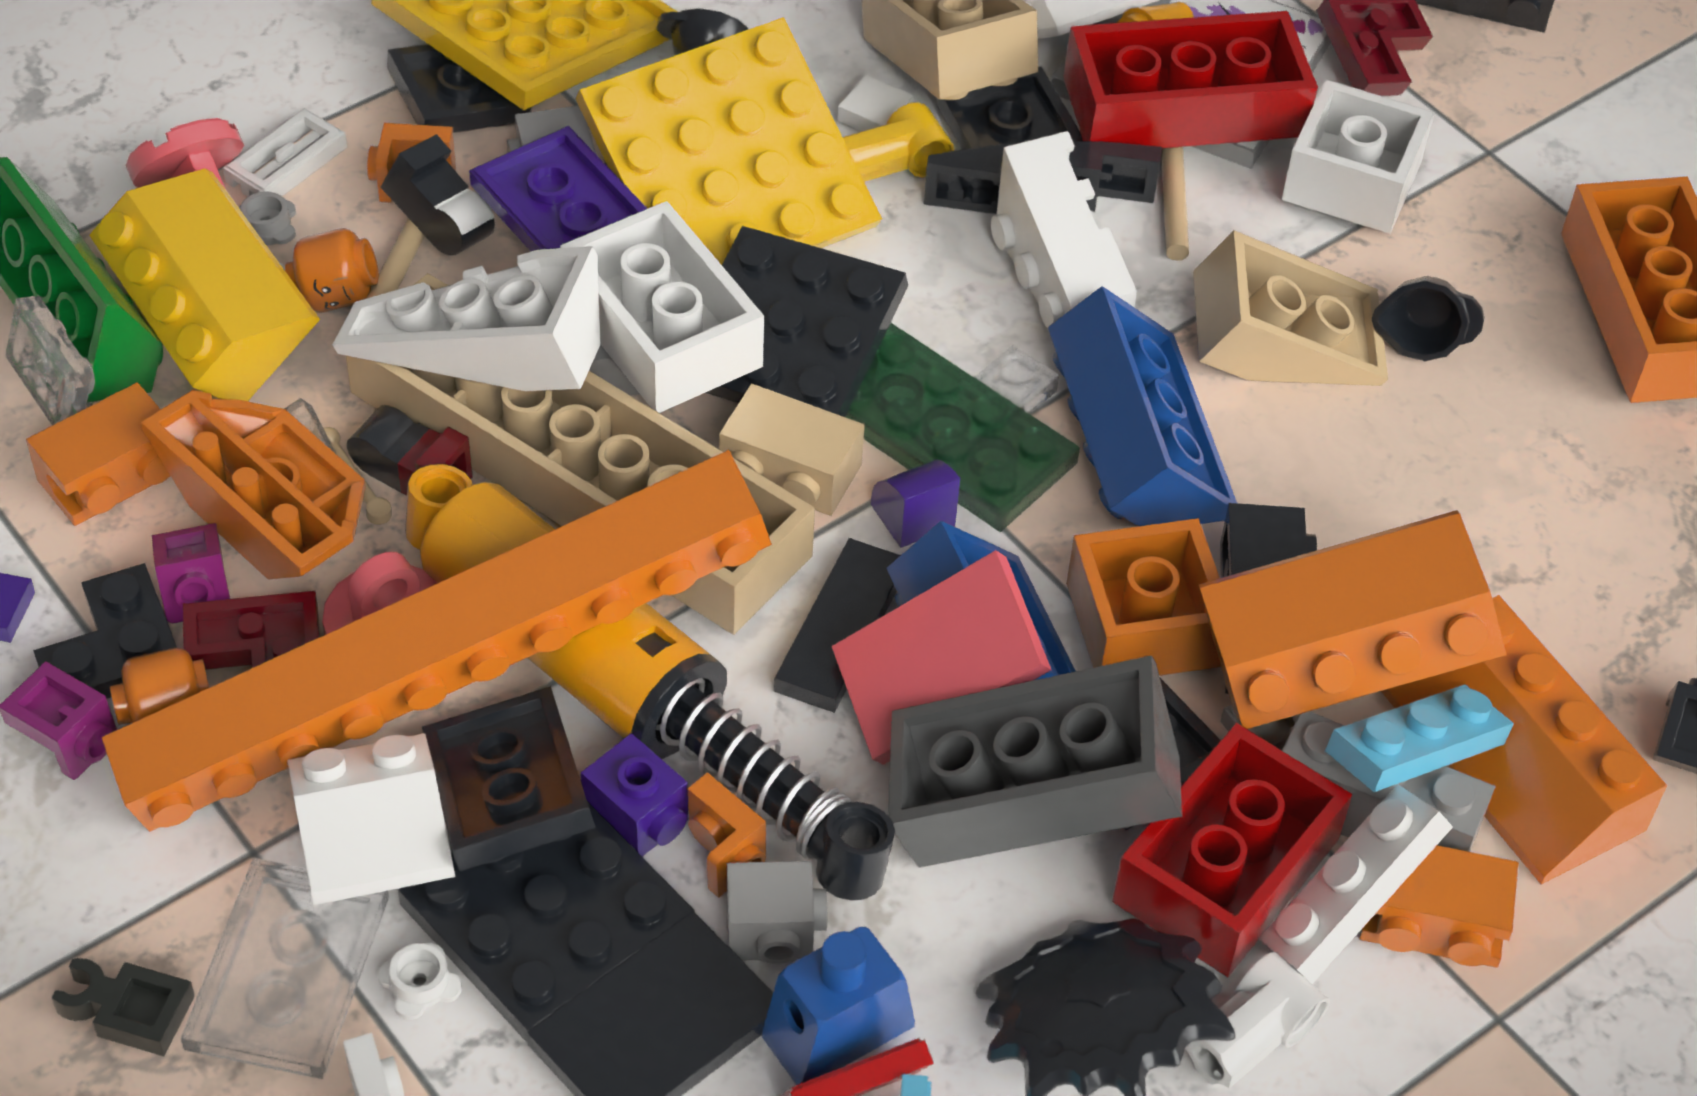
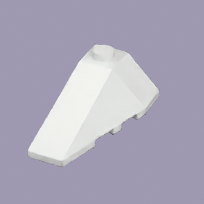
(504, 329)

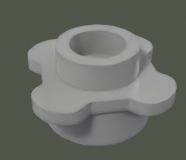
(270, 217)

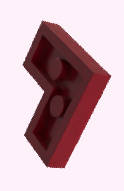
(1368, 38)
(249, 628)

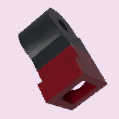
(395, 447)

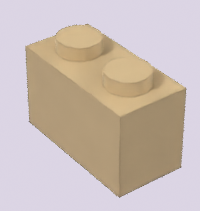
(795, 446)

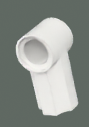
(1266, 1009)

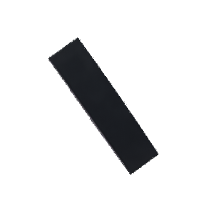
(972, 176)

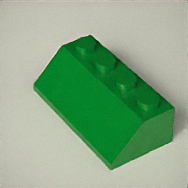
(51, 260)

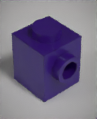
(637, 794)

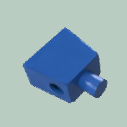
(846, 1001)

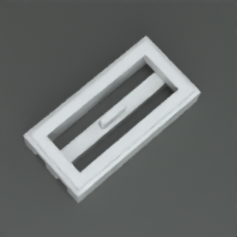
(292, 162)

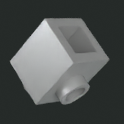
(773, 910)

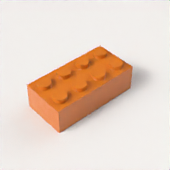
(1640, 277)

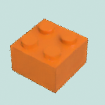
(1142, 595)

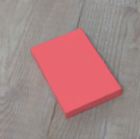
(941, 646)

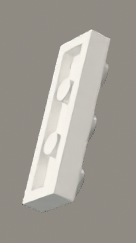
(1355, 882)

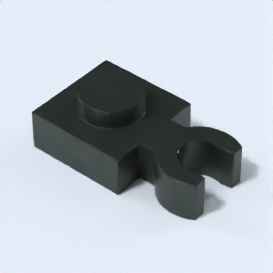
(134, 1009)

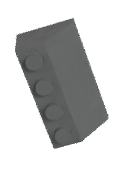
(1033, 763)

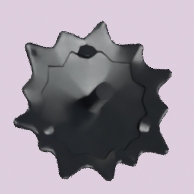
(1102, 1007)

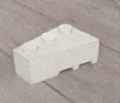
(1052, 230)

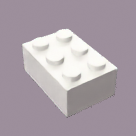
(671, 309)

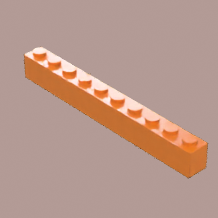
(436, 642)

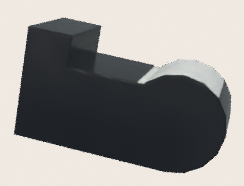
(438, 198)

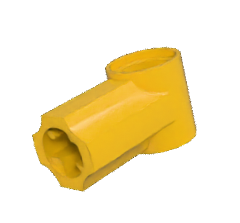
(899, 145)

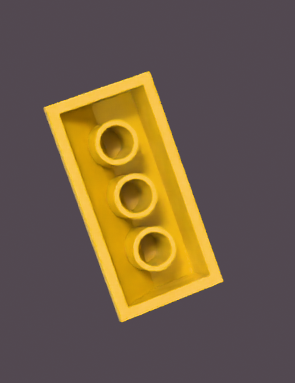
(205, 282)

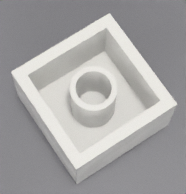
(1357, 156)

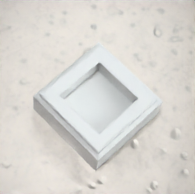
(871, 104)

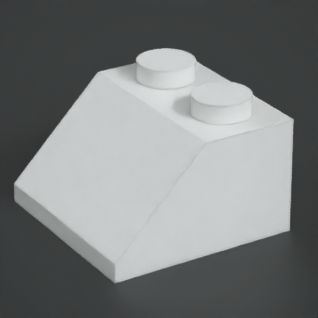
(370, 818)

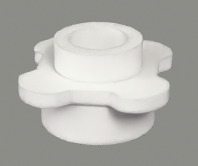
(414, 962)

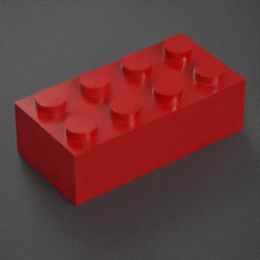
(1190, 80)

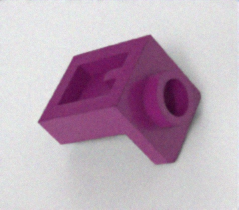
(189, 568)
(61, 717)

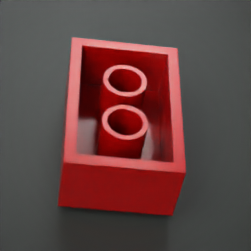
(1238, 853)

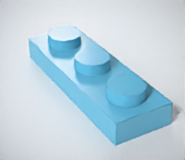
(1419, 737)

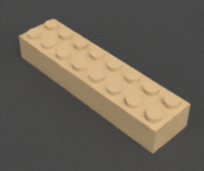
(585, 451)

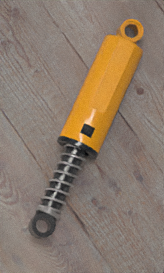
(658, 686)

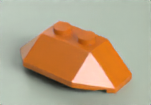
(260, 480)

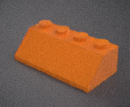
(1352, 620)
(1565, 772)

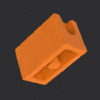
(98, 455)
(1450, 908)

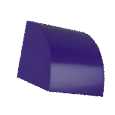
(917, 500)

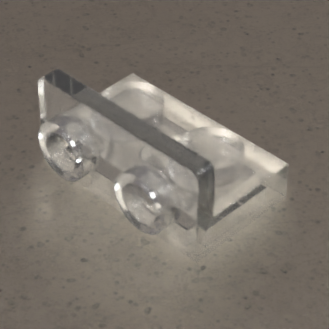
(48, 361)

